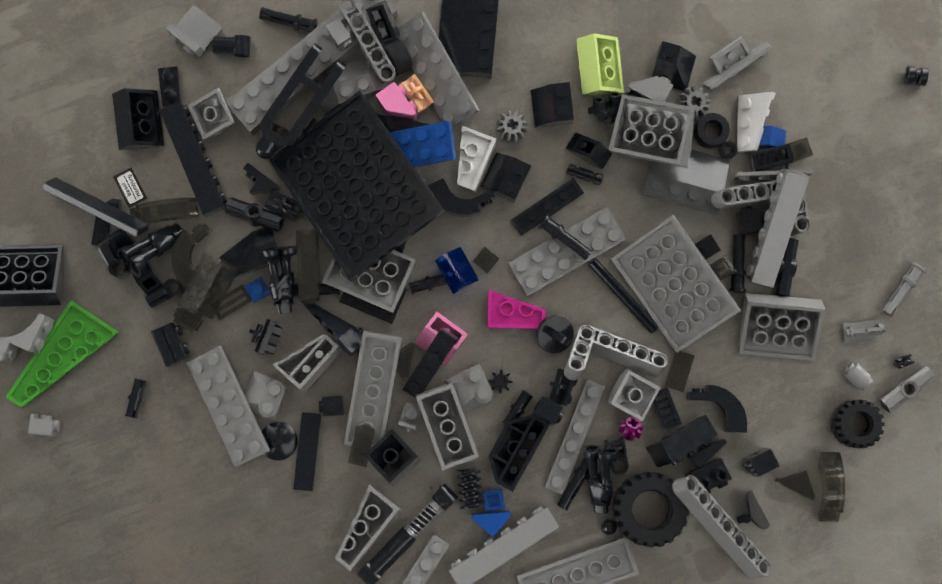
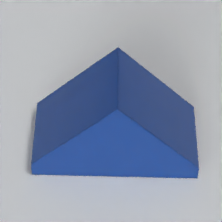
(772, 137)
(491, 521)

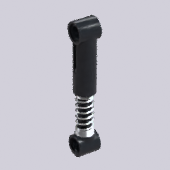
(405, 537)

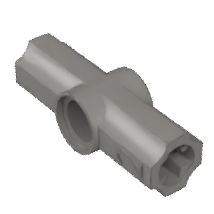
(898, 396)

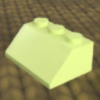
(599, 65)

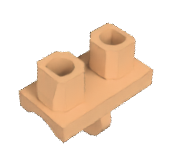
(417, 93)

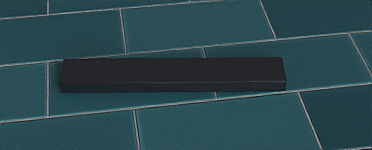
(95, 206)

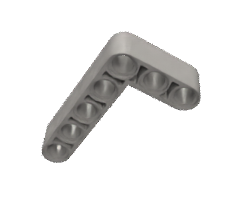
(749, 196)
(612, 352)

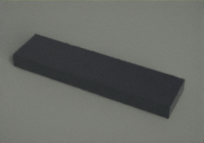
(548, 205)
(307, 451)

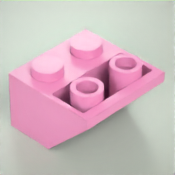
(395, 102)
(432, 329)

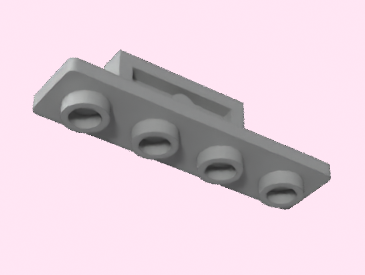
(732, 60)
(765, 175)

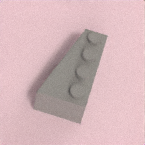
(368, 526)

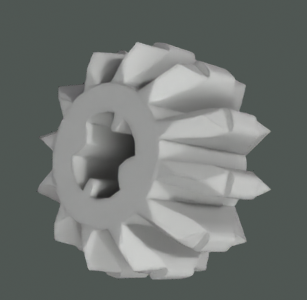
(695, 94)
(504, 123)

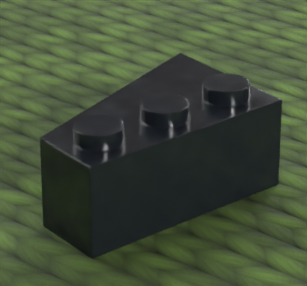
(682, 442)

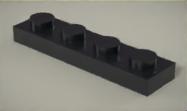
(430, 362)

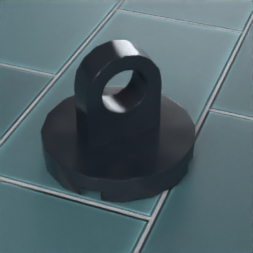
(554, 334)

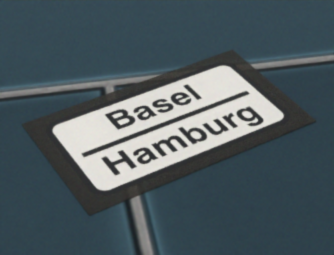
(130, 187)

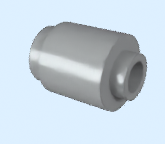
(857, 376)

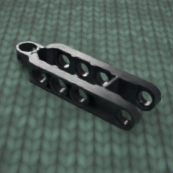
(272, 141)

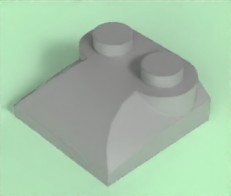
(211, 114)
(471, 388)
(633, 394)
(265, 395)

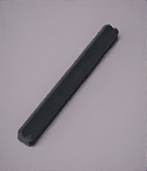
(623, 295)

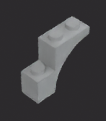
(30, 339)

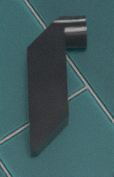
(101, 227)

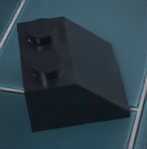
(552, 105)
(506, 176)
(392, 457)

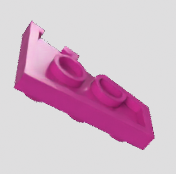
(512, 313)

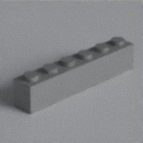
(777, 227)
(504, 547)

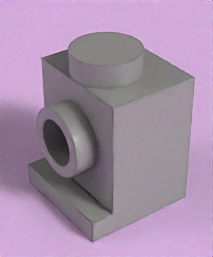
(340, 33)
(43, 425)

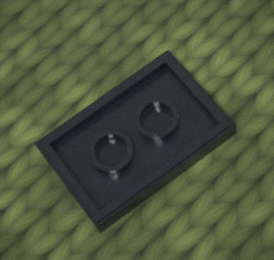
(371, 309)

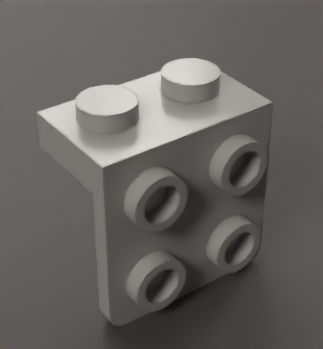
(194, 31)

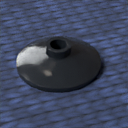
(288, 440)

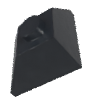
(674, 64)

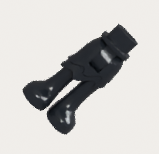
(161, 241)
(281, 285)
(600, 483)

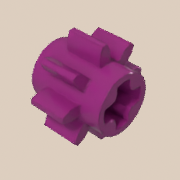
(631, 428)

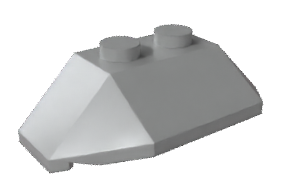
(354, 78)

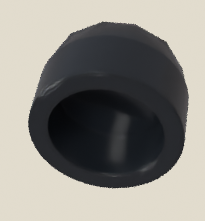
(604, 527)

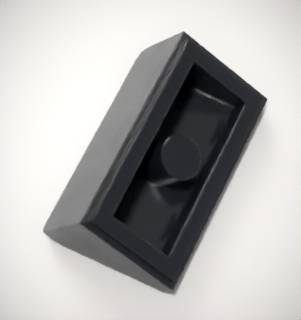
(383, 22)

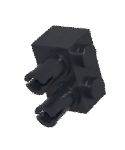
(711, 474)

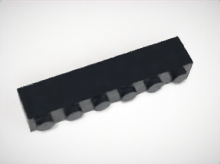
(193, 158)

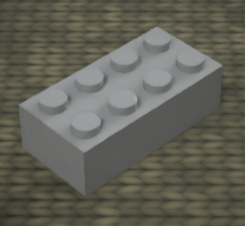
(447, 426)

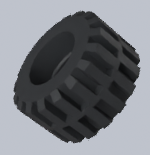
(872, 417)

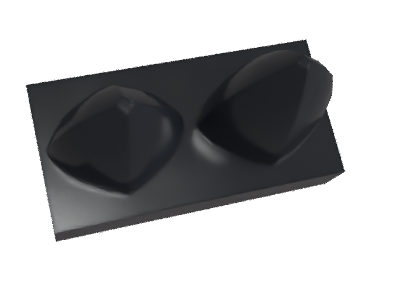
(169, 85)

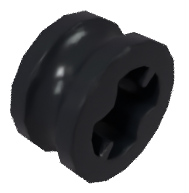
(726, 145)
(904, 361)

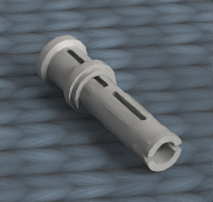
(908, 282)

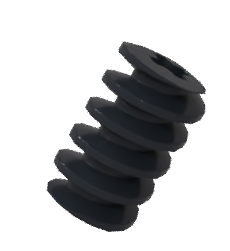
(470, 488)

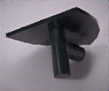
(754, 513)

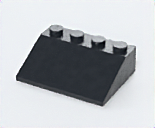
(469, 35)
(31, 275)

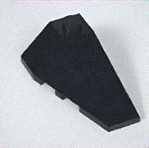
(247, 252)

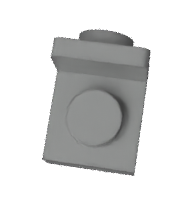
(410, 417)

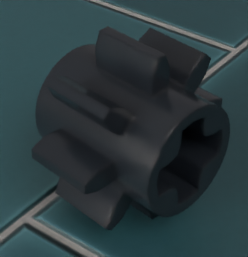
(500, 387)

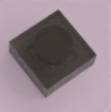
(800, 149)
(486, 260)

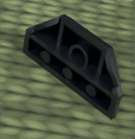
(516, 449)

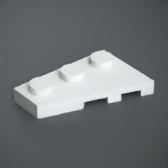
(751, 118)
(474, 157)

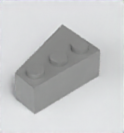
(309, 362)

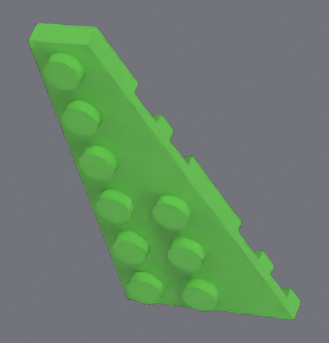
(67, 345)

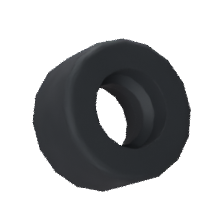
(398, 56)
(716, 119)

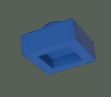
(257, 289)
(493, 500)

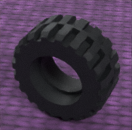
(631, 528)

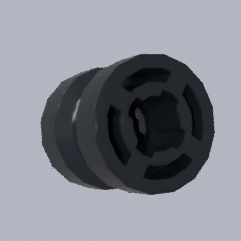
(916, 76)

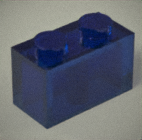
(456, 270)

